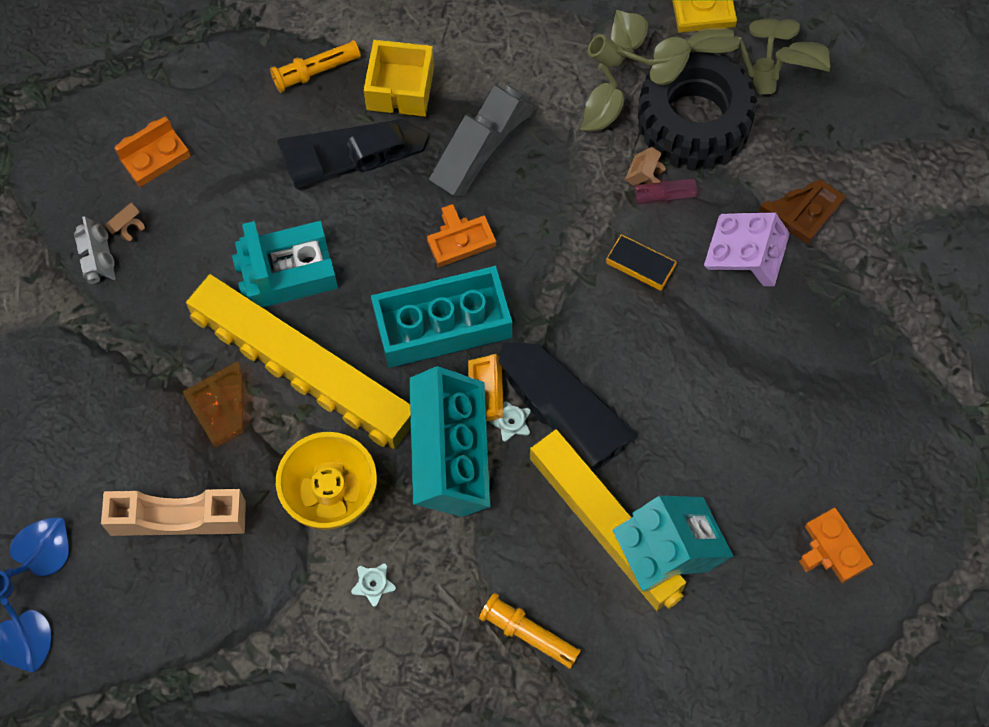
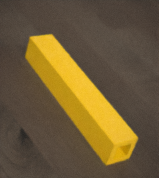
(595, 508)

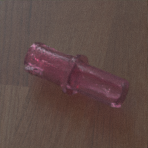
(665, 191)

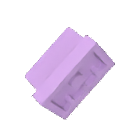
(749, 243)

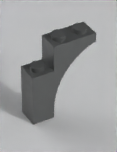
(479, 137)

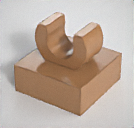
(643, 167)
(123, 220)

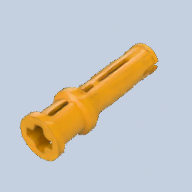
(302, 69)
(515, 623)

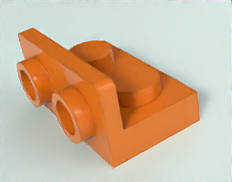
(151, 151)

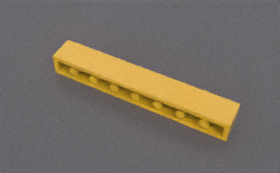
(301, 361)

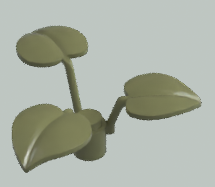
(628, 34)
(764, 72)

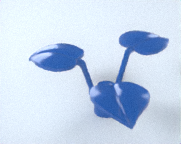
(43, 550)

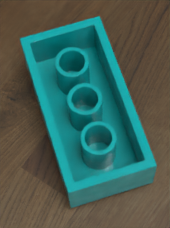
(442, 316)
(449, 442)

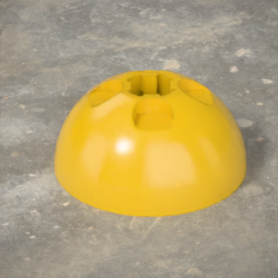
(315, 468)

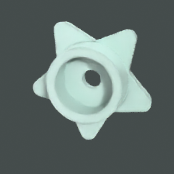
(519, 426)
(366, 576)

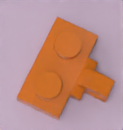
(459, 237)
(834, 547)

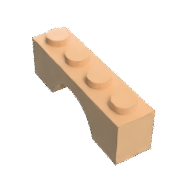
(140, 514)

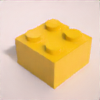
(399, 77)

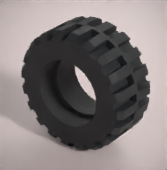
(695, 142)

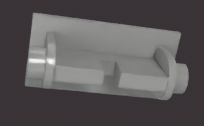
(92, 239)

